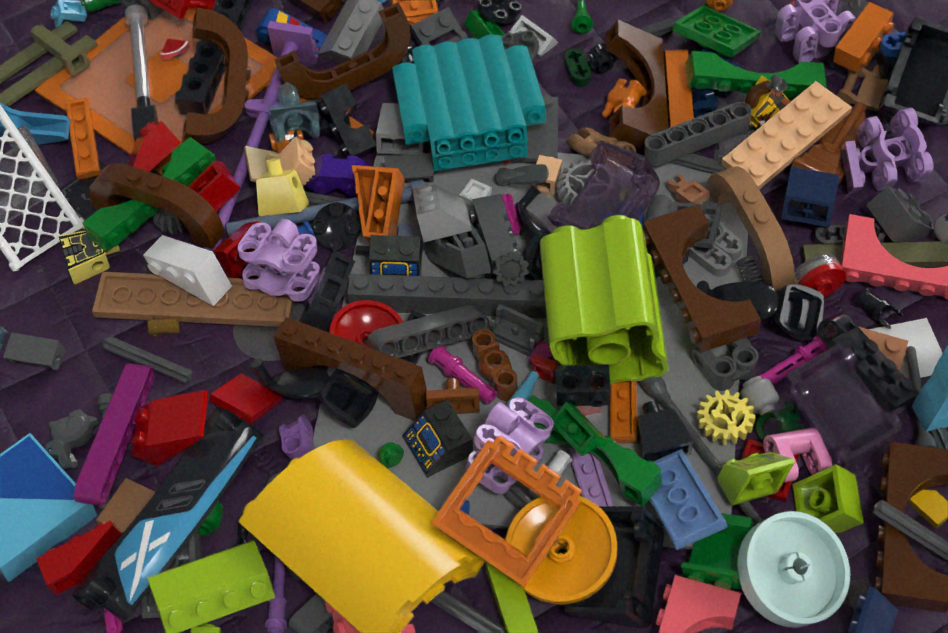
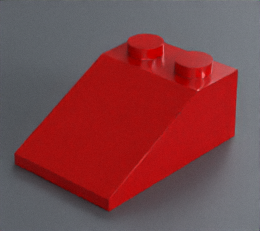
(152, 146)
(169, 426)

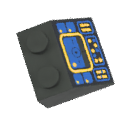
(395, 255)
(438, 439)

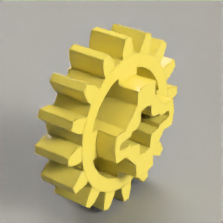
(723, 419)

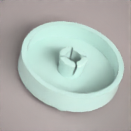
(788, 595)

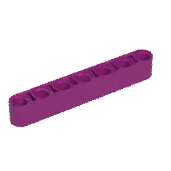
(113, 435)

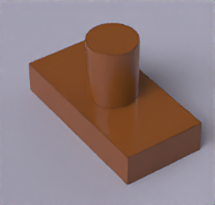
(462, 400)

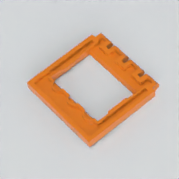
(483, 540)

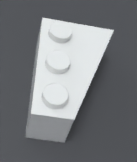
(188, 268)

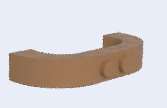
(740, 189)

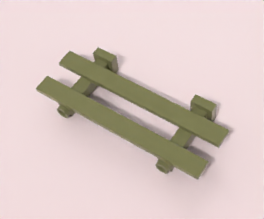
(66, 56)

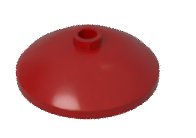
(361, 318)

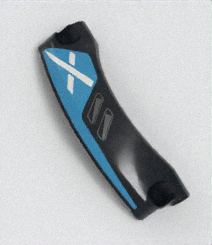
(170, 516)

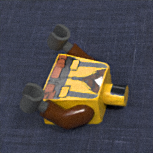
(766, 100)

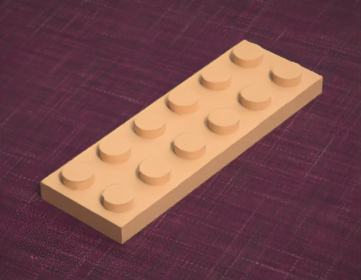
(788, 134)

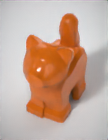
(624, 96)

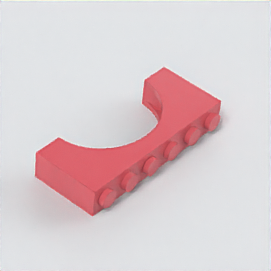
(869, 262)
(696, 607)

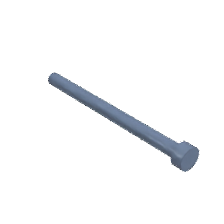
(309, 213)

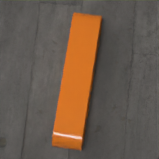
(677, 93)

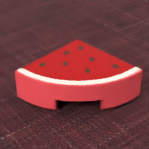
(173, 48)

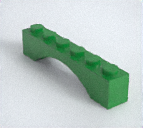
(710, 71)
(114, 223)
(635, 476)

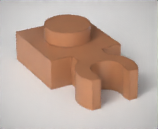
(688, 192)

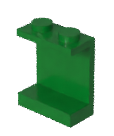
(716, 556)

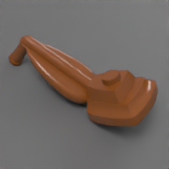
(827, 154)

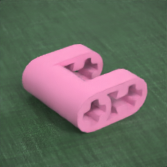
(804, 442)

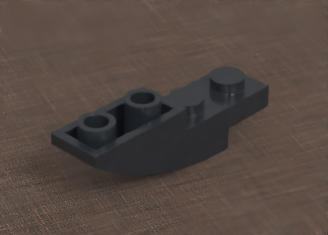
(328, 291)

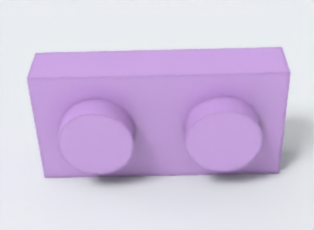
(850, 159)

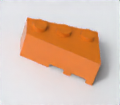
(864, 37)
(379, 199)

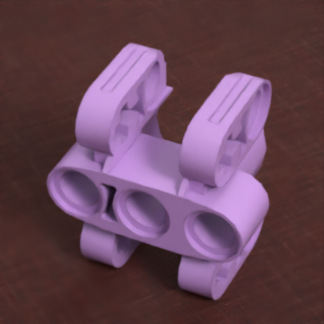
(813, 27)
(905, 133)
(281, 260)
(515, 428)

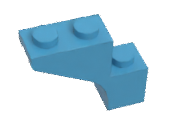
(43, 127)

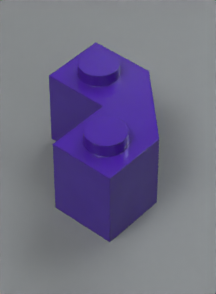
(333, 174)

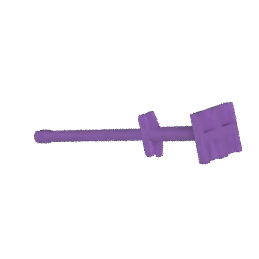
(283, 39)

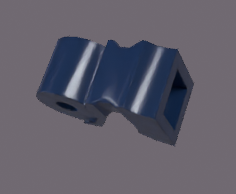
(703, 101)

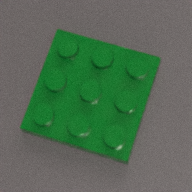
(716, 31)

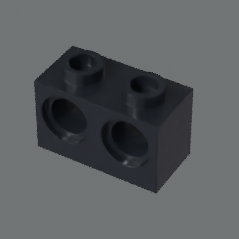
(582, 380)

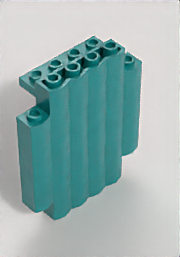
(469, 101)

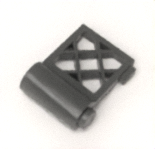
(663, 205)

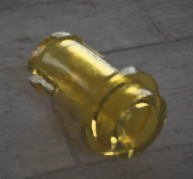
(161, 326)

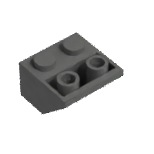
(900, 215)

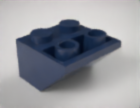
(810, 196)
(873, 614)

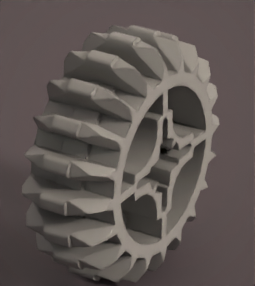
(573, 180)

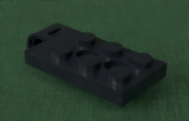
(872, 366)

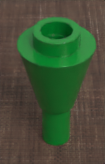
(582, 21)

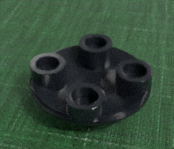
(500, 10)
(336, 226)

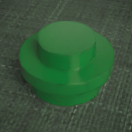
(390, 454)

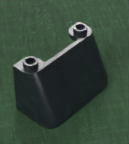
(919, 74)
(631, 589)

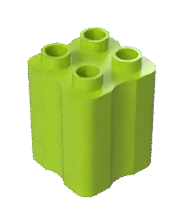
(604, 299)

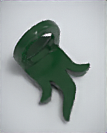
(787, 419)

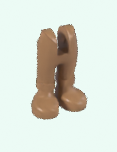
(588, 140)

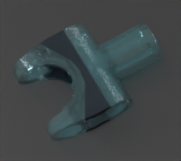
(293, 114)

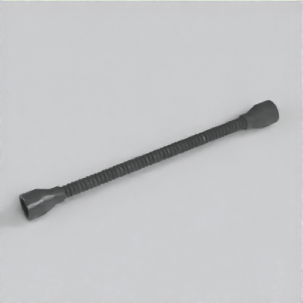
(657, 388)

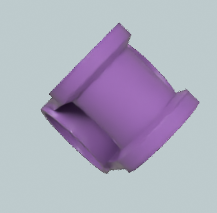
(297, 437)

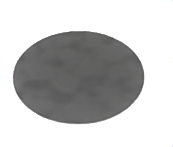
(259, 340)

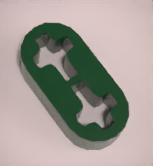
(573, 69)

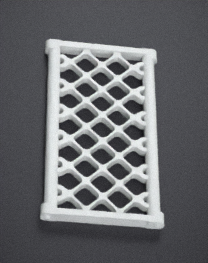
(15, 263)

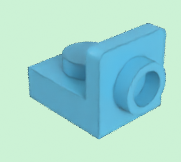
(68, 10)

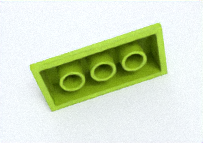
(210, 587)

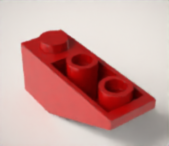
(72, 561)

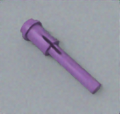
(276, 616)

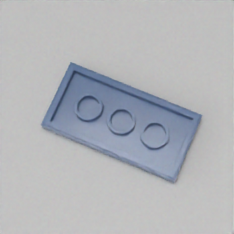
(684, 502)

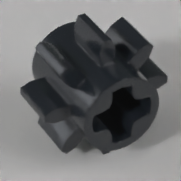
(601, 58)

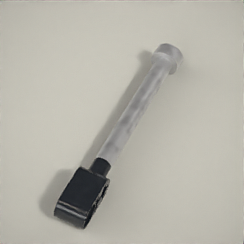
(137, 18)

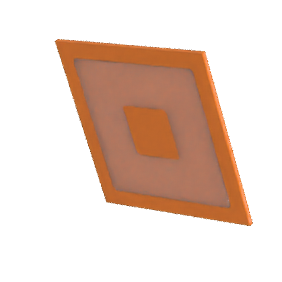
(111, 79)

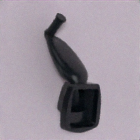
(537, 231)
(793, 308)
(341, 393)

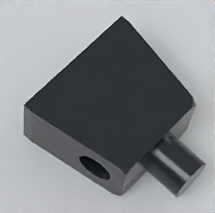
(661, 433)

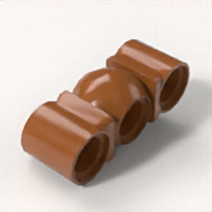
(491, 355)

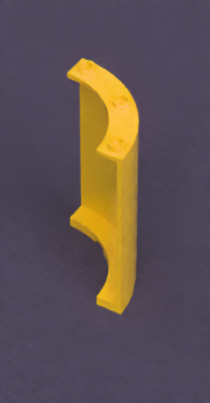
(357, 536)

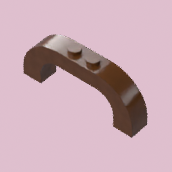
(225, 34)
(356, 70)
(193, 210)

